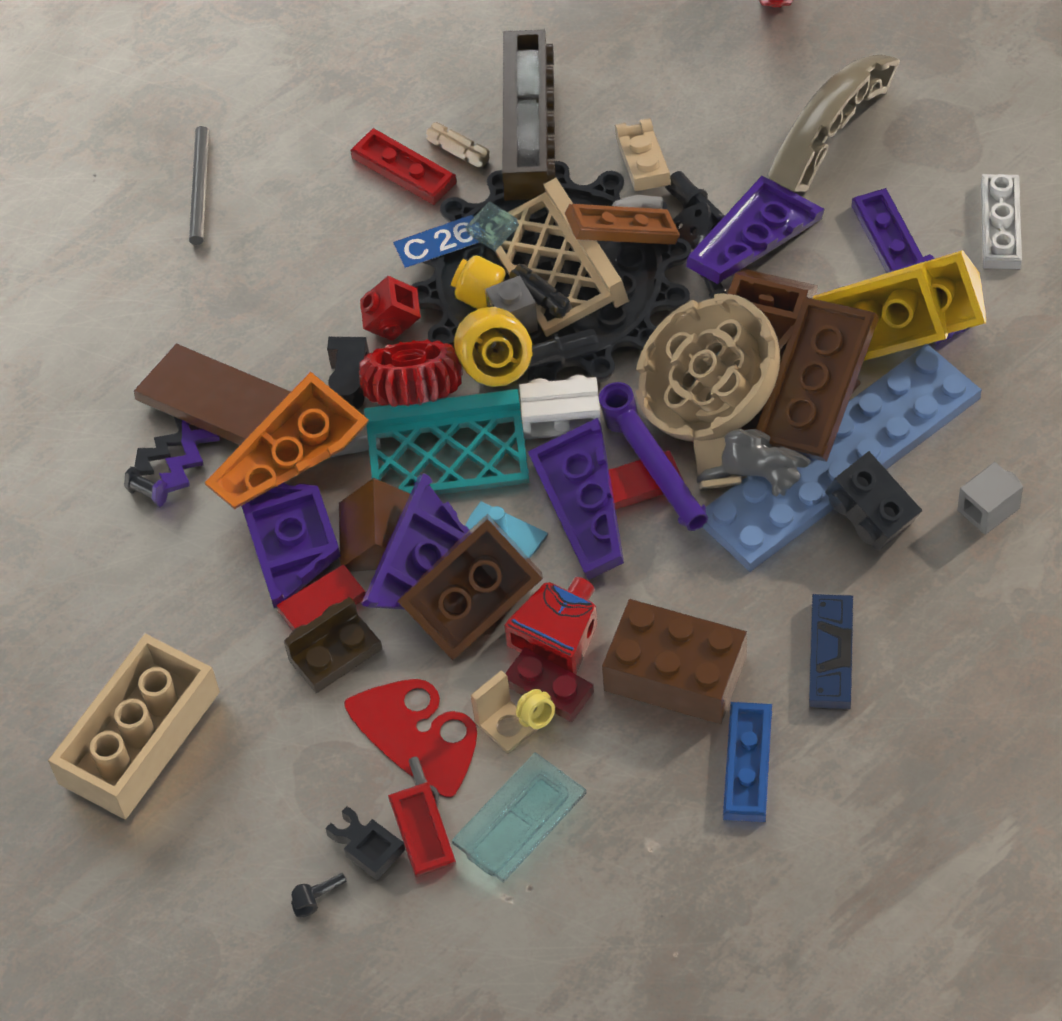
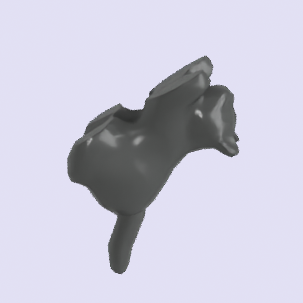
(752, 455)

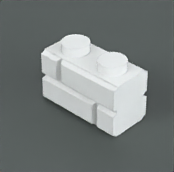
(558, 406)

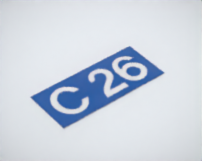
(434, 242)

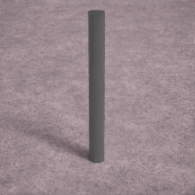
(199, 183)

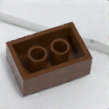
(674, 661)

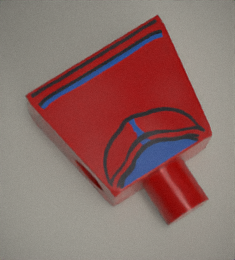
(555, 623)

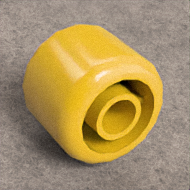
(488, 361)

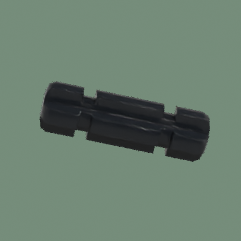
(542, 291)

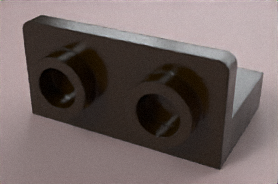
(331, 645)

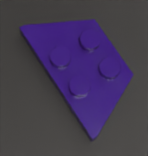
(290, 537)
(418, 541)

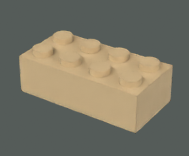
(134, 726)

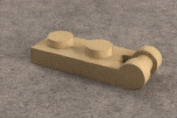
(642, 155)

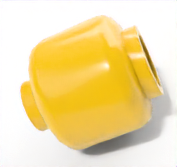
(473, 278)

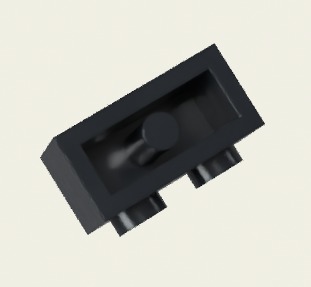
(872, 501)

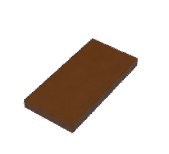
(817, 377)
(209, 394)

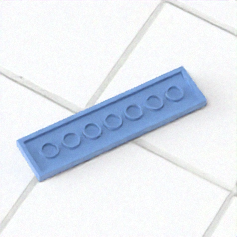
(882, 419)

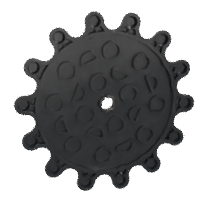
(638, 265)

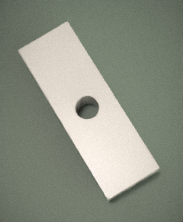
(1001, 221)

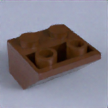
(773, 295)

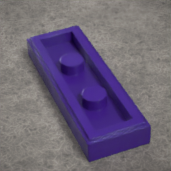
(886, 230)

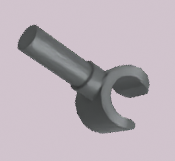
(420, 778)

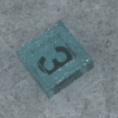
(492, 226)

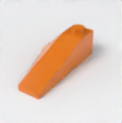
(293, 438)

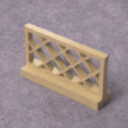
(587, 252)

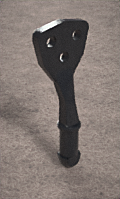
(703, 224)

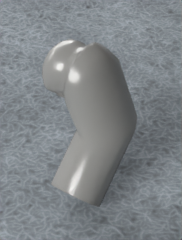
(640, 201)

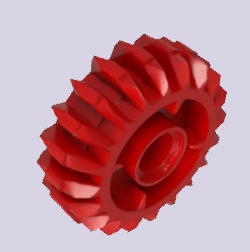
(410, 373)

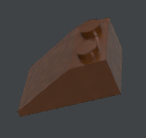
(470, 587)

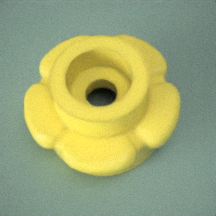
(535, 709)

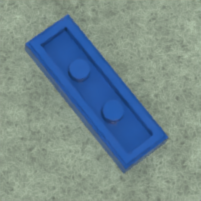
(747, 762)

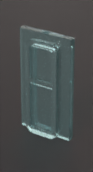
(518, 817)

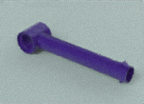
(627, 421)

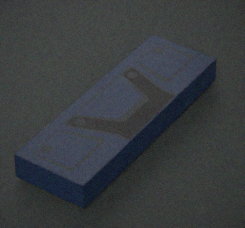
(831, 651)

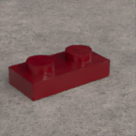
(565, 688)

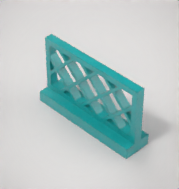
(450, 415)

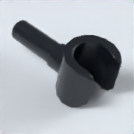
(304, 895)

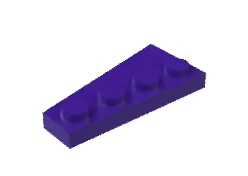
(752, 228)
(581, 492)

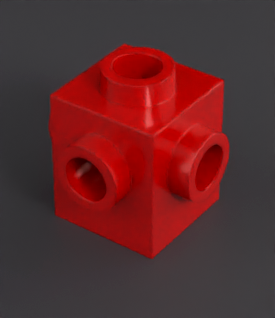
(390, 308)

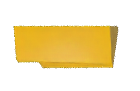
(917, 302)

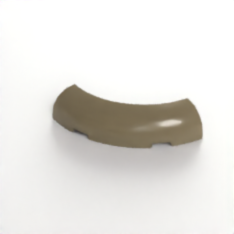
(825, 115)

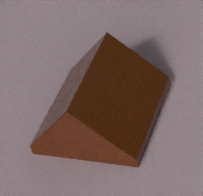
(368, 523)

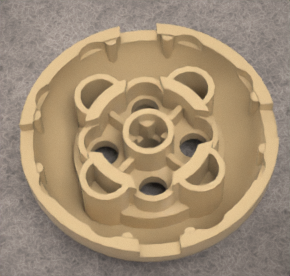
(686, 349)

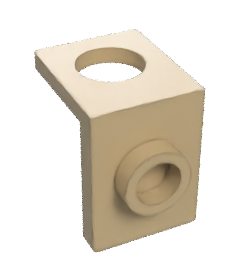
(709, 455)
(491, 705)

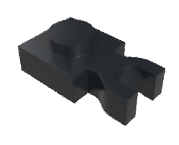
(367, 846)

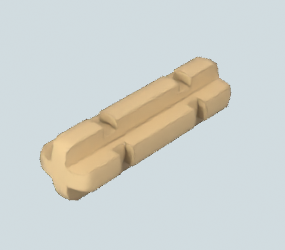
(458, 145)

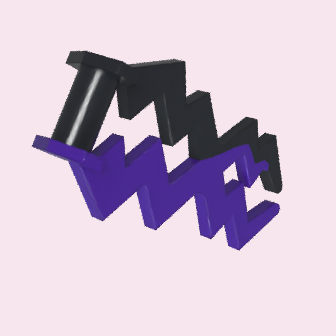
(176, 478)

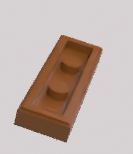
(621, 224)

